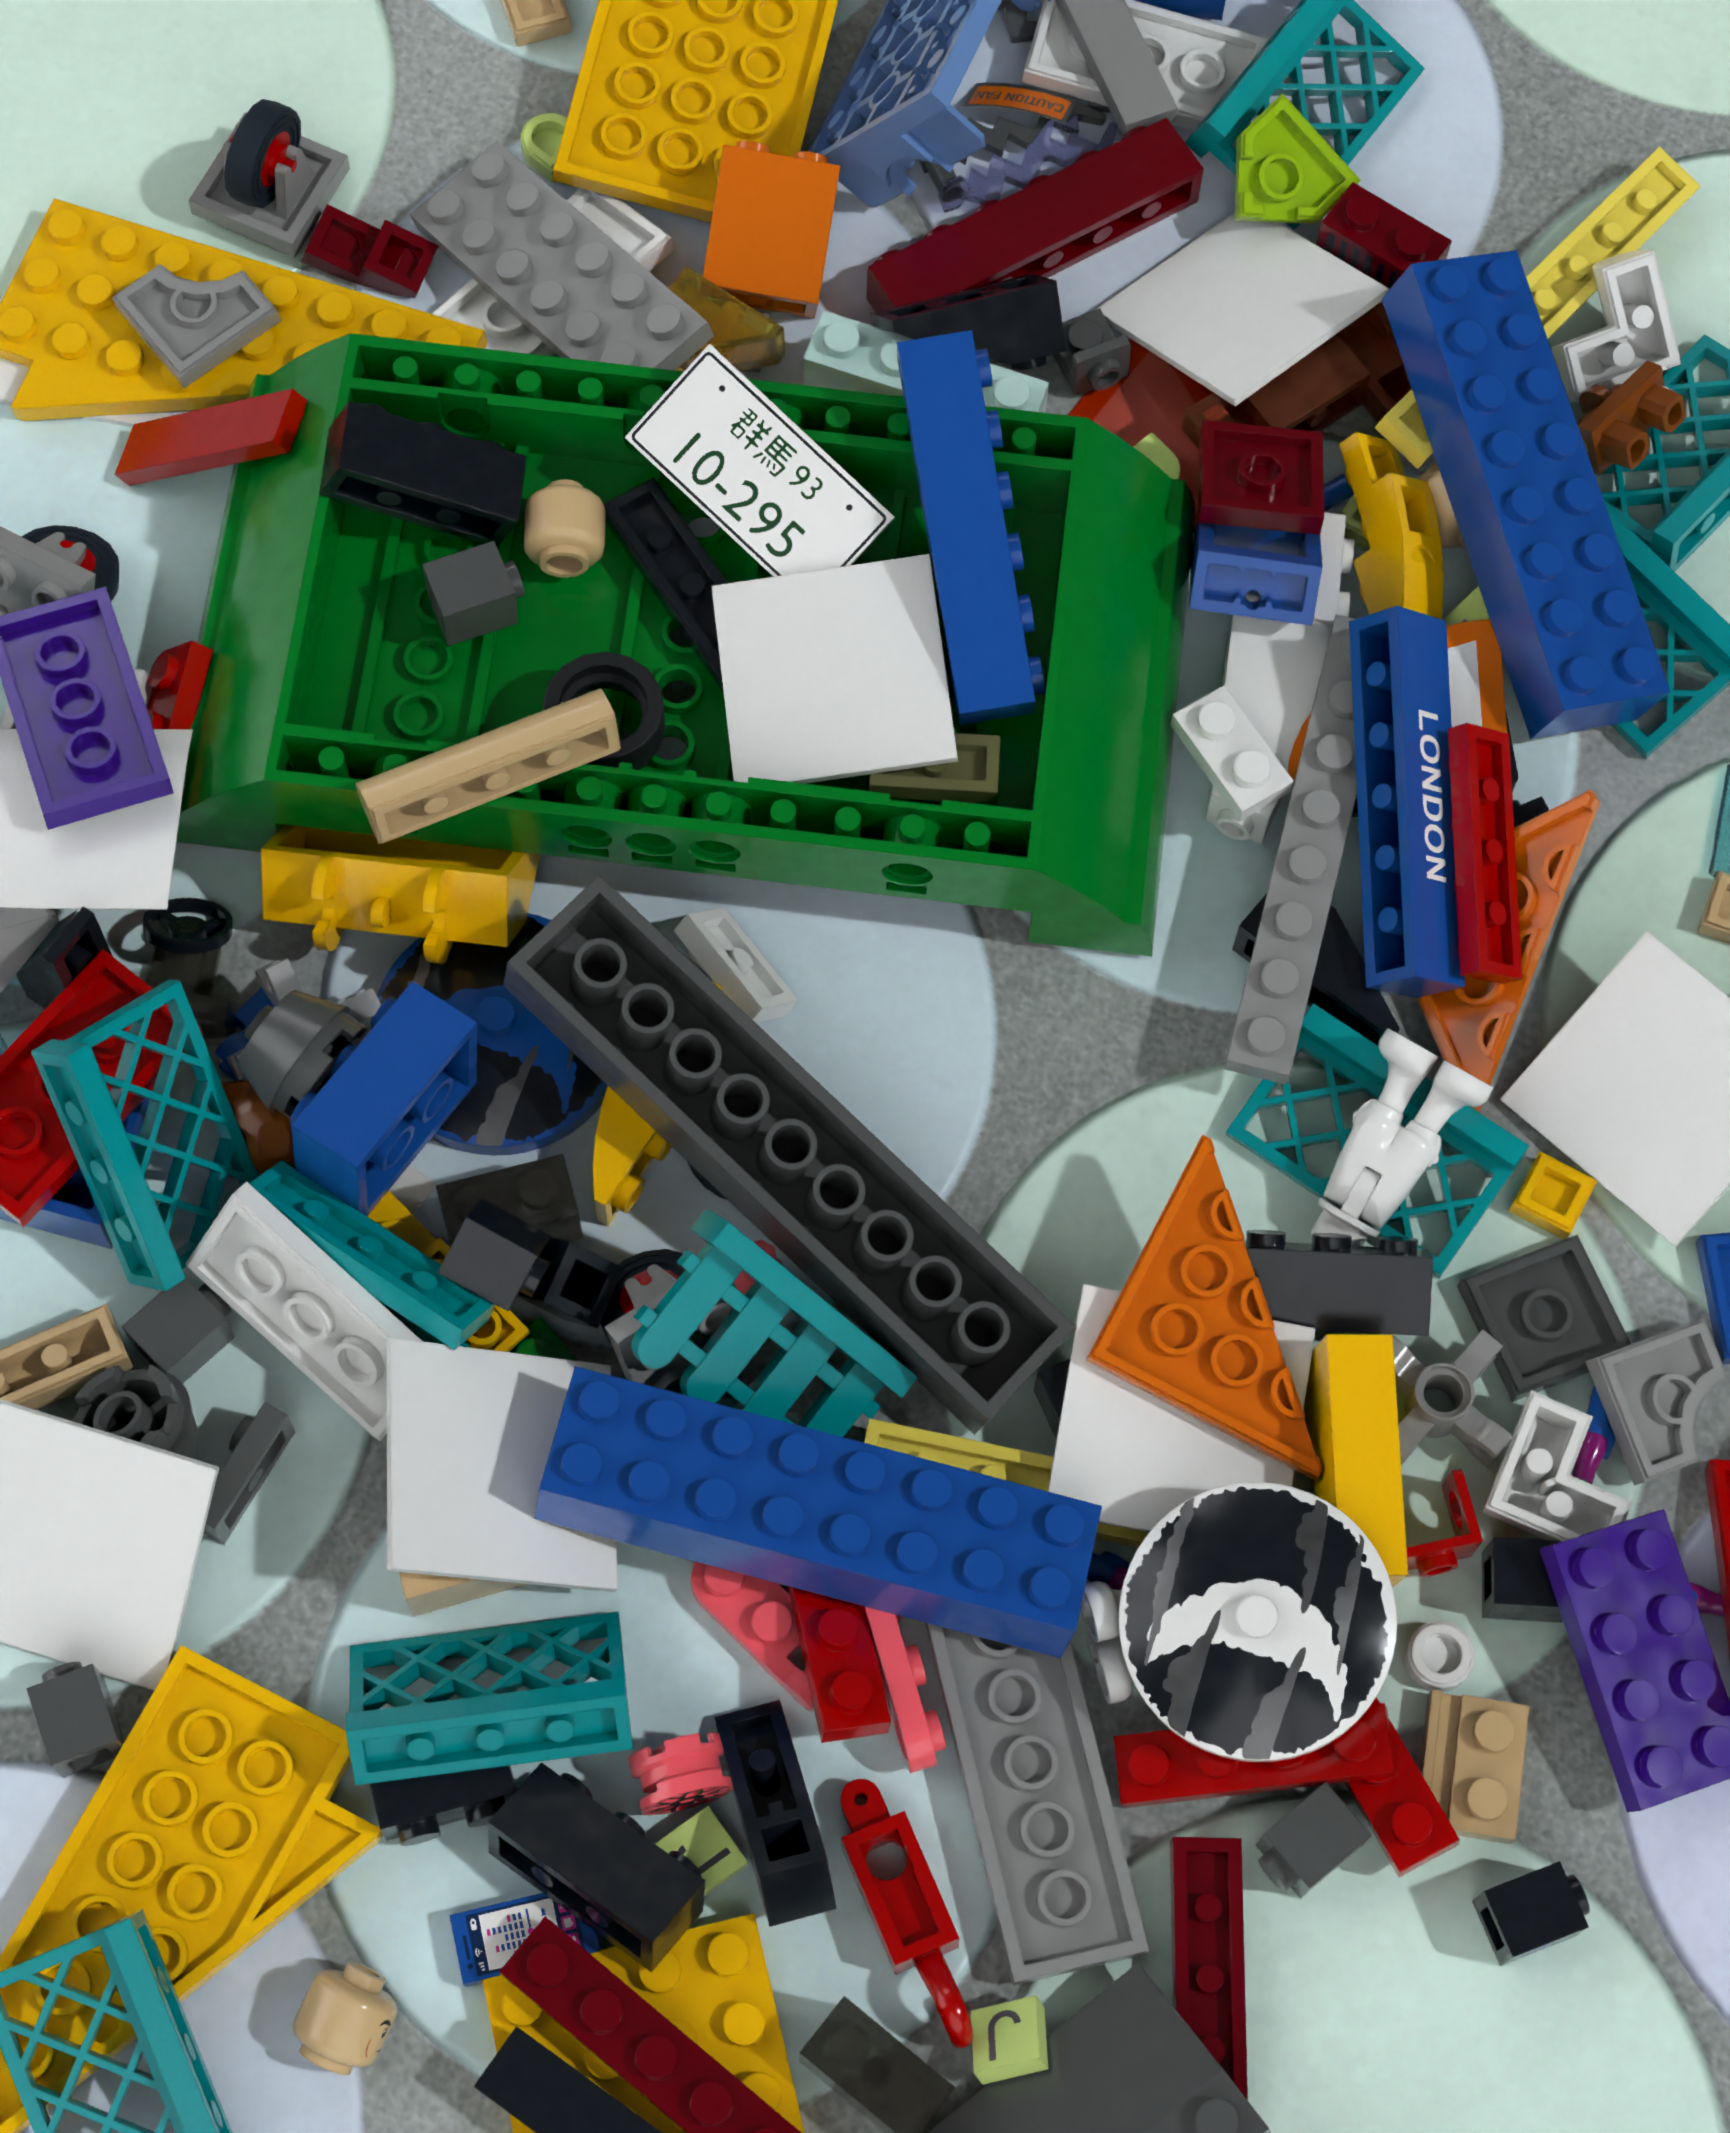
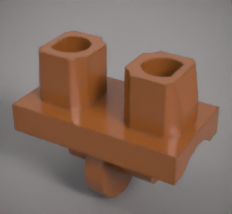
(1619, 417)

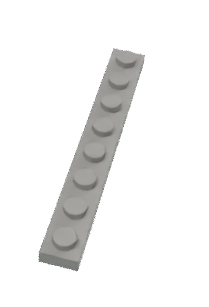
(1301, 878)

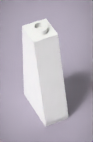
(1274, 679)

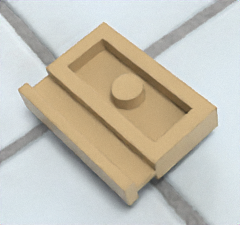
(1475, 1762)

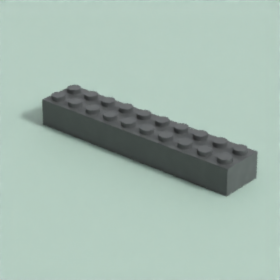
(786, 1153)

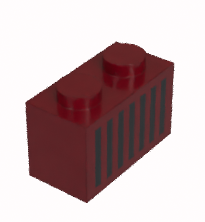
(1378, 236)

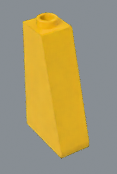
(1356, 1436)

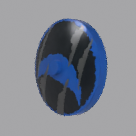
(527, 1079)

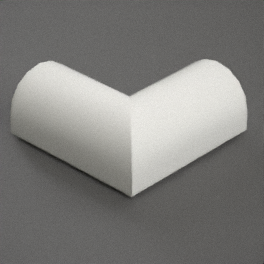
(1635, 327)
(1536, 1481)

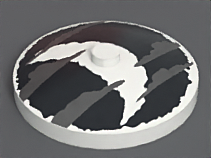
(1257, 1622)

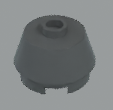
(295, 1048)
(140, 1407)

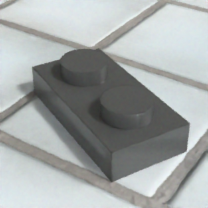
(255, 1450)

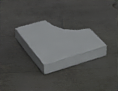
(194, 322)
(1655, 1396)

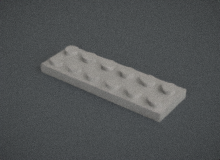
(557, 268)
(1038, 1806)

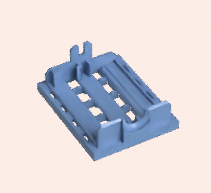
(893, 114)

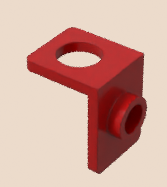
(1442, 1555)

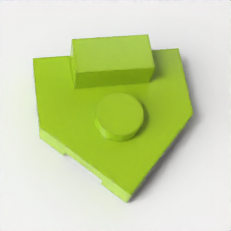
(1286, 169)

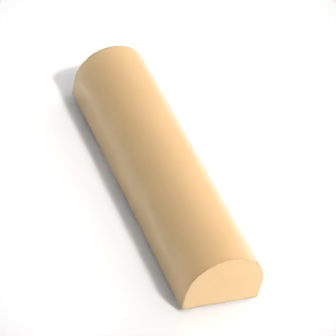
(489, 766)
(62, 1359)

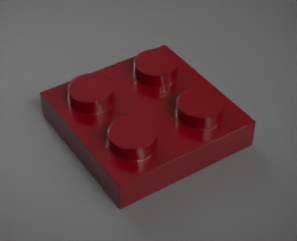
(1261, 477)

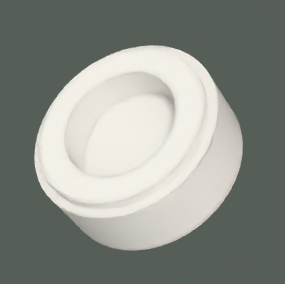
(1439, 1656)

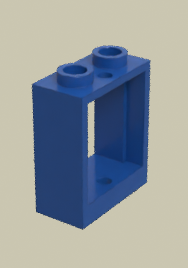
(1242, 559)

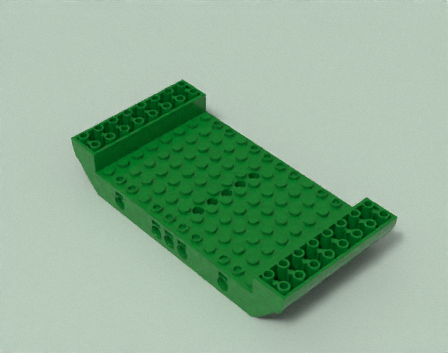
(342, 672)

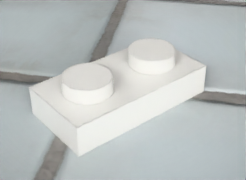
(1336, 561)
(1232, 753)
(735, 964)

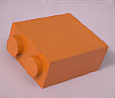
(771, 227)

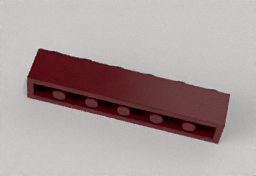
(1048, 221)

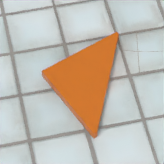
(1477, 1019)
(1200, 1326)

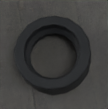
(621, 674)

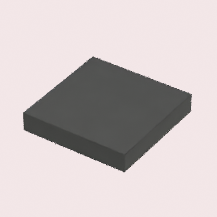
(1545, 1315)

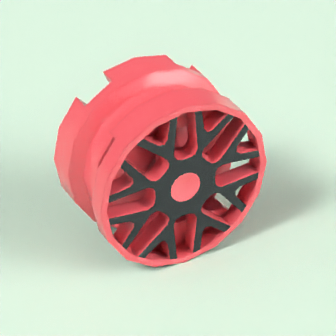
(680, 1774)

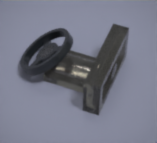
(193, 959)

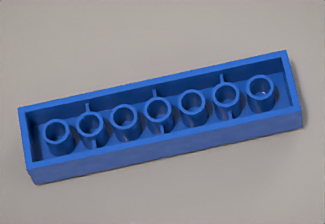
(1524, 494)
(818, 1512)

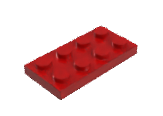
(32, 1141)

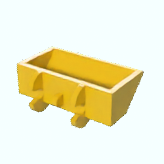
(395, 888)

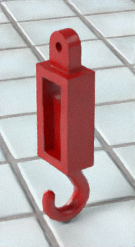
(905, 1909)

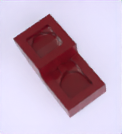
(369, 256)

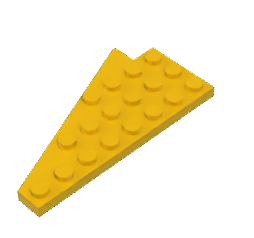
(95, 364)
(205, 1825)

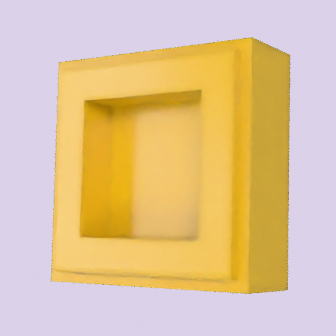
(1552, 1195)

